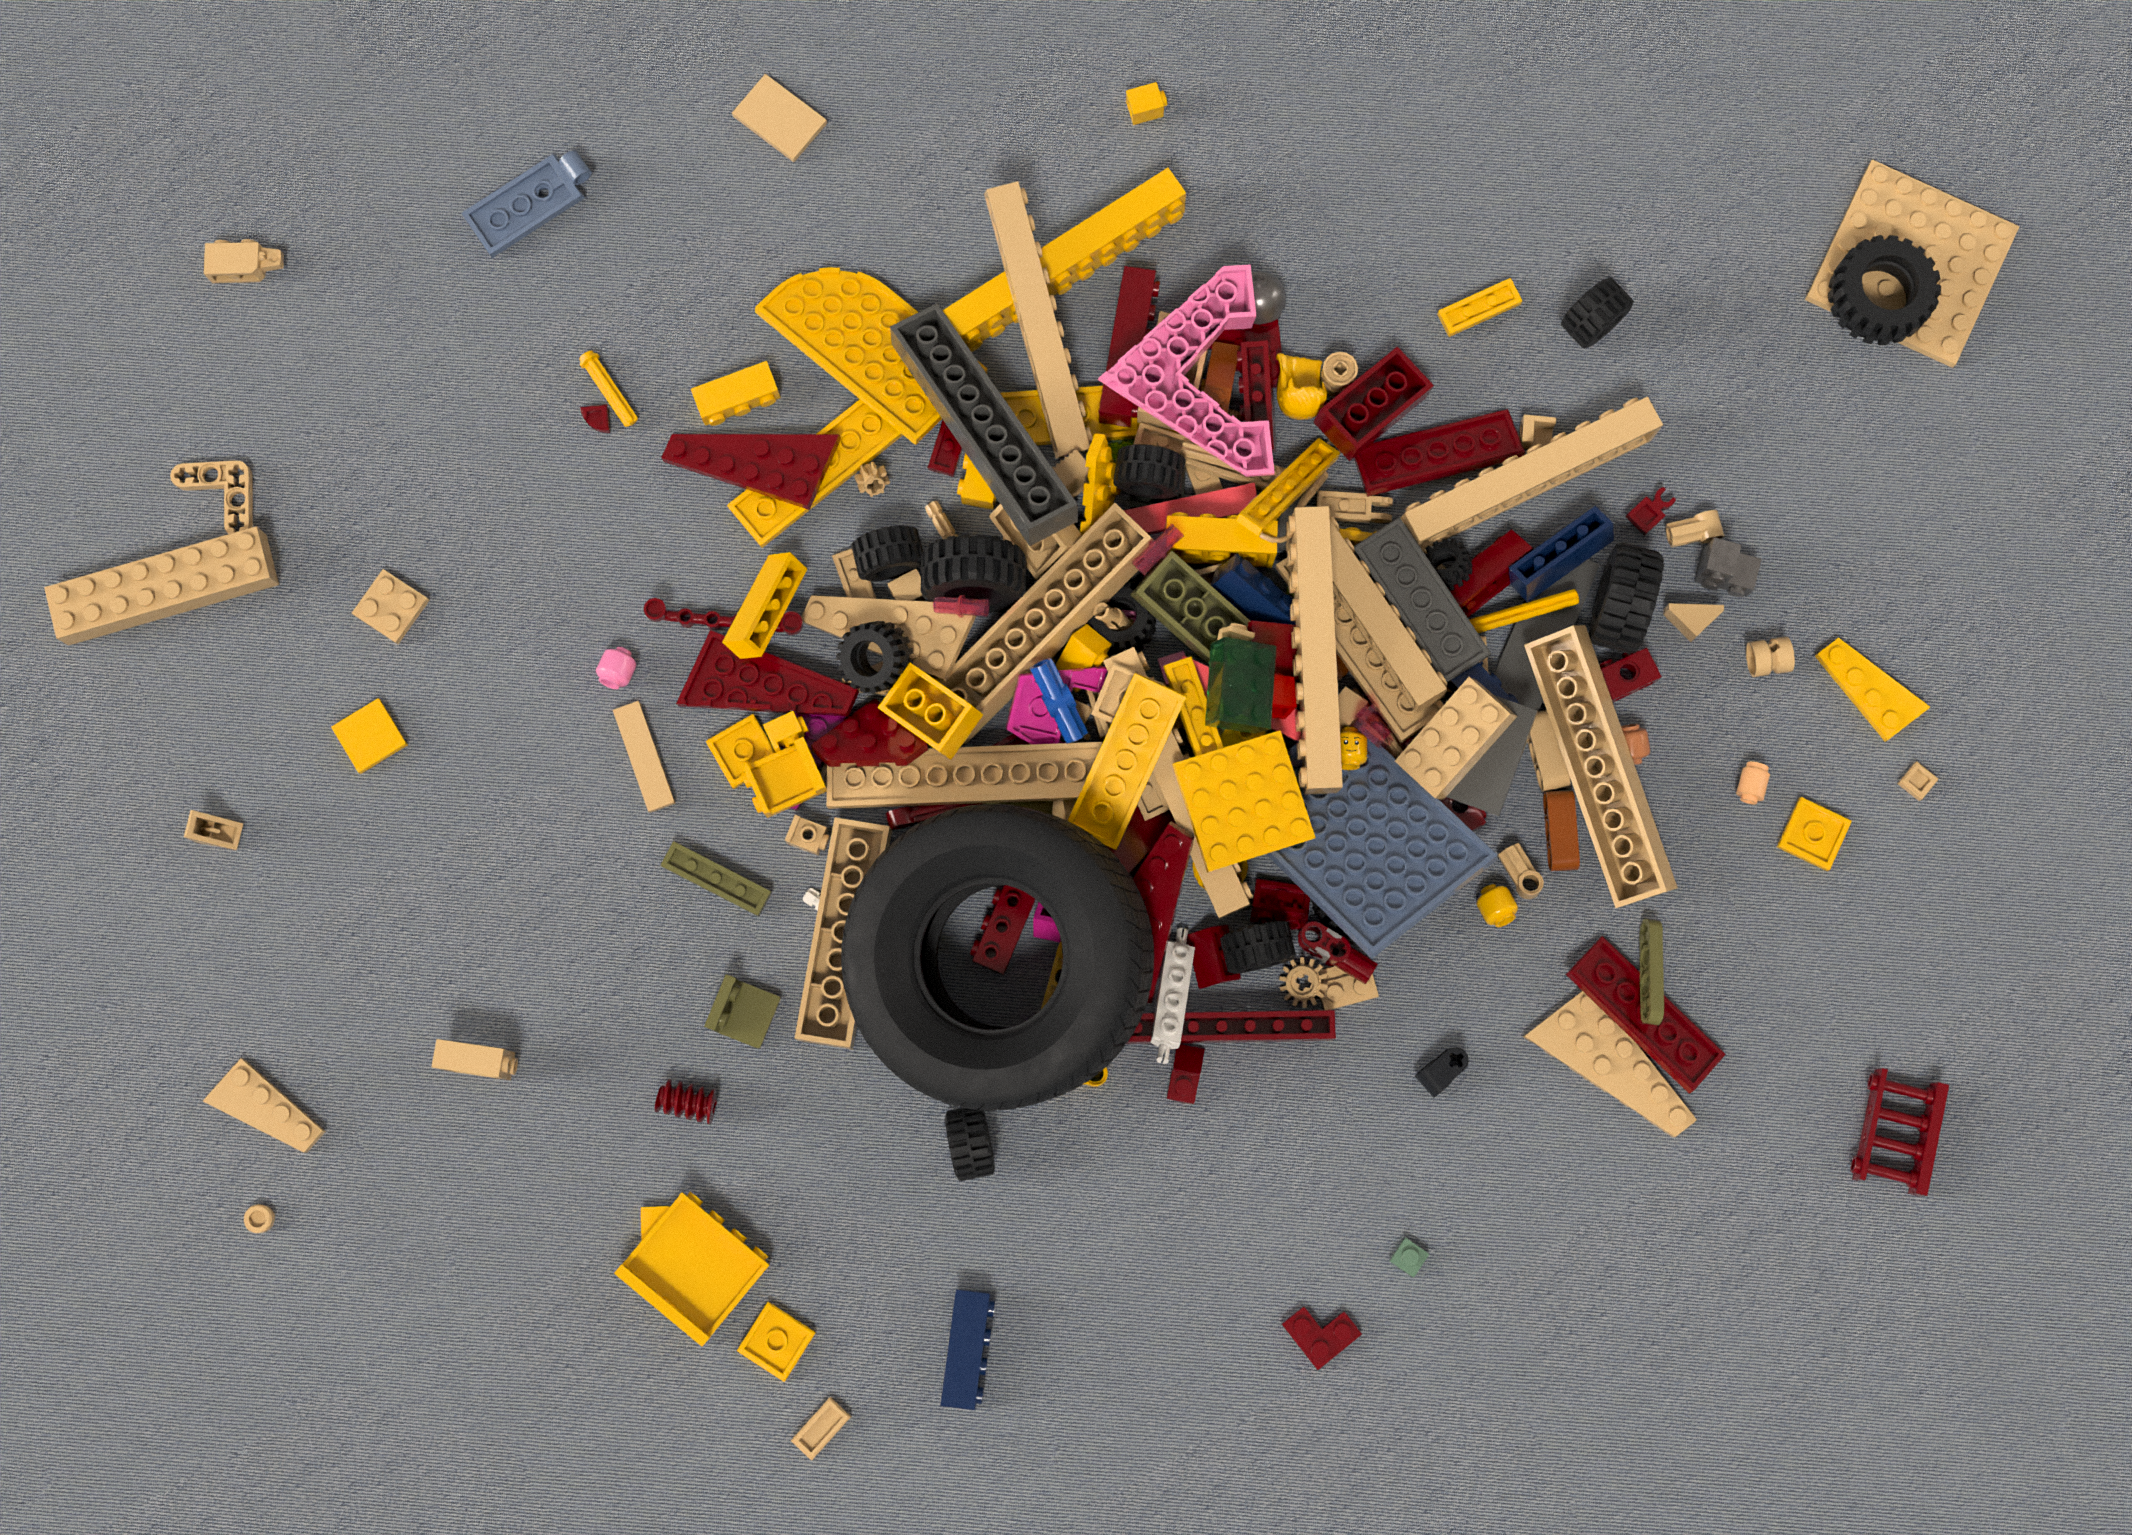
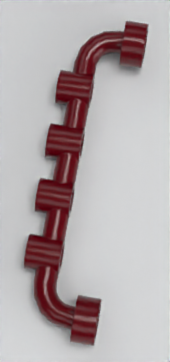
(656, 611)

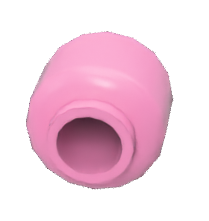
(616, 668)

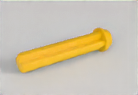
(606, 385)

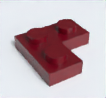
(1318, 1343)

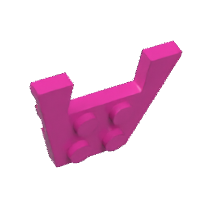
(1028, 713)

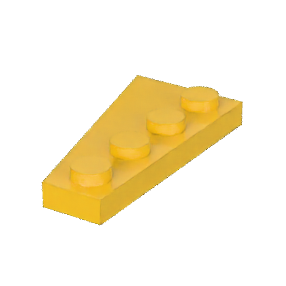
(1874, 693)

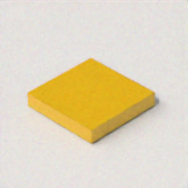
(369, 736)
(739, 745)
(1814, 834)
(776, 1341)

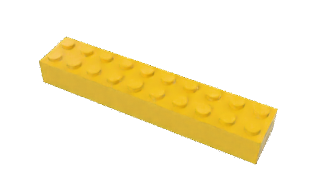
(1075, 255)

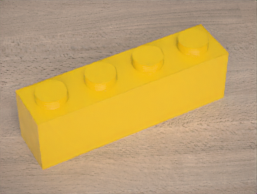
(764, 605)

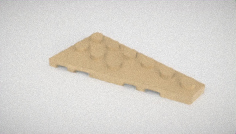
(933, 636)
(1611, 1060)

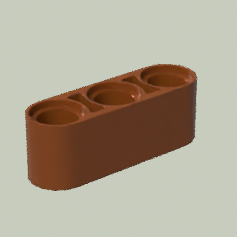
(1561, 830)

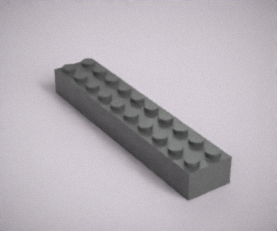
(984, 425)

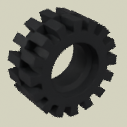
(1450, 552)

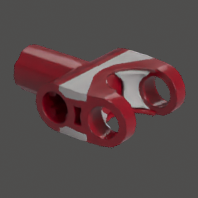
(1348, 959)

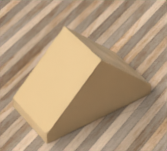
(1692, 618)
(213, 830)

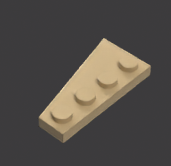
(260, 1104)

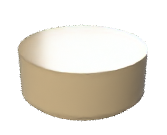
(259, 1218)

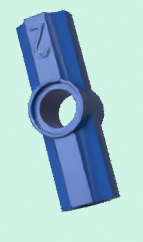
(1058, 700)

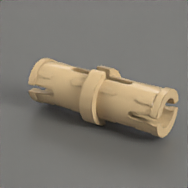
(1112, 617)

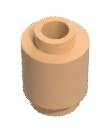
(1753, 782)

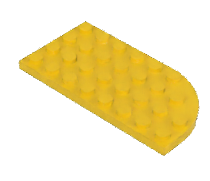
(845, 329)

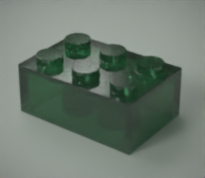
(1240, 685)

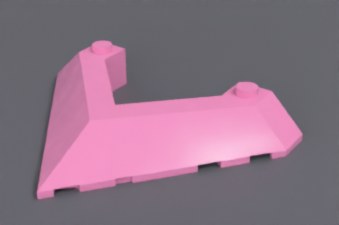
(1155, 371)

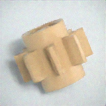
(872, 479)

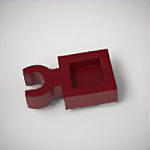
(1648, 513)

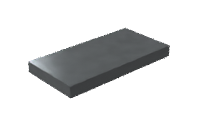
(1492, 776)

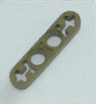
(1651, 972)

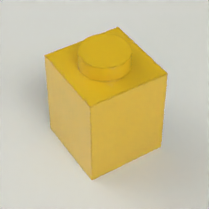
(1145, 103)

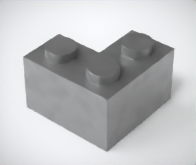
(1727, 568)

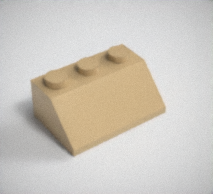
(1042, 554)

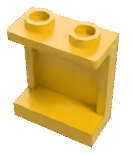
(784, 779)

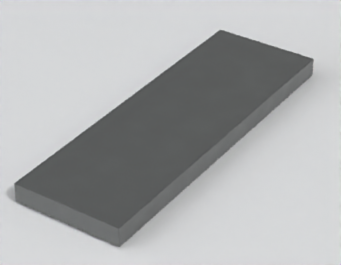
(1422, 600)
(1514, 665)

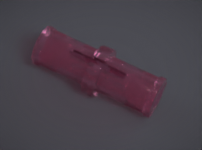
(1157, 549)

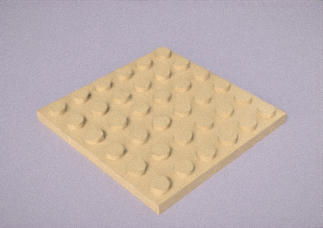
(1957, 235)

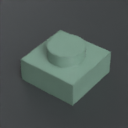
(1409, 1257)

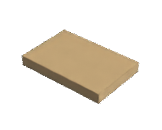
(779, 118)

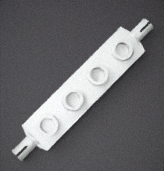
(1172, 996)

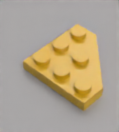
(1100, 491)

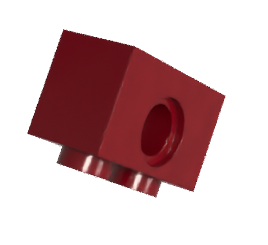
(1643, 673)

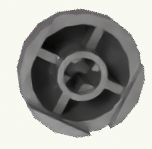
(1268, 297)

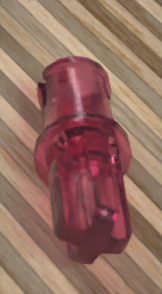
(961, 606)

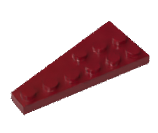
(769, 464)
(1160, 887)

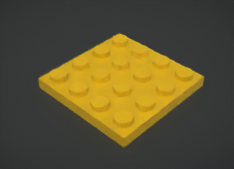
(1243, 801)

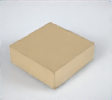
(1917, 781)

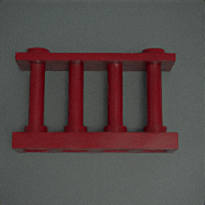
(1922, 1151)

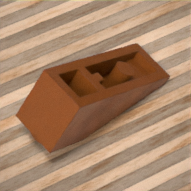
(1221, 373)

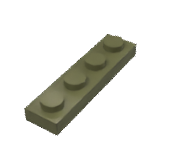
(716, 879)

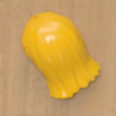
(1299, 387)

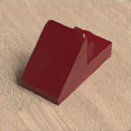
(1185, 1074)

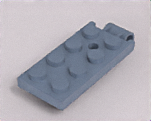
(517, 207)

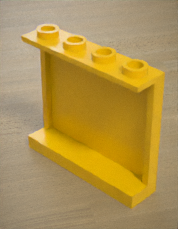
(693, 1267)

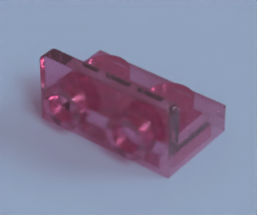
(1373, 730)

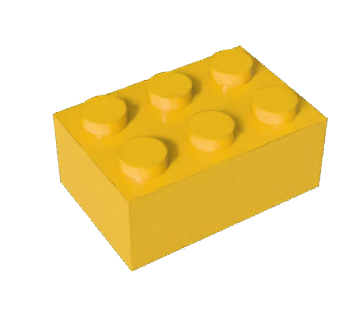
(930, 711)

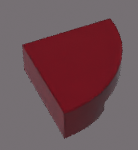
(597, 417)

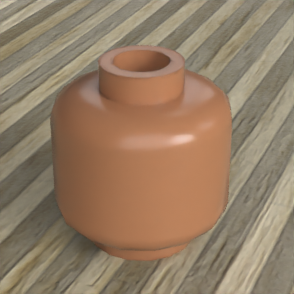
(1637, 742)

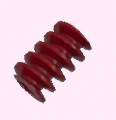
(686, 1102)

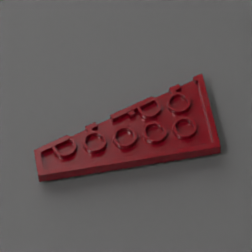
(761, 684)

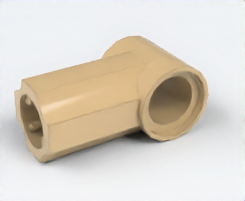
(1700, 528)
(1519, 869)

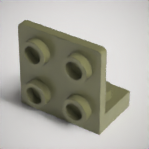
(742, 1012)

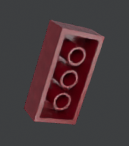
(1373, 403)

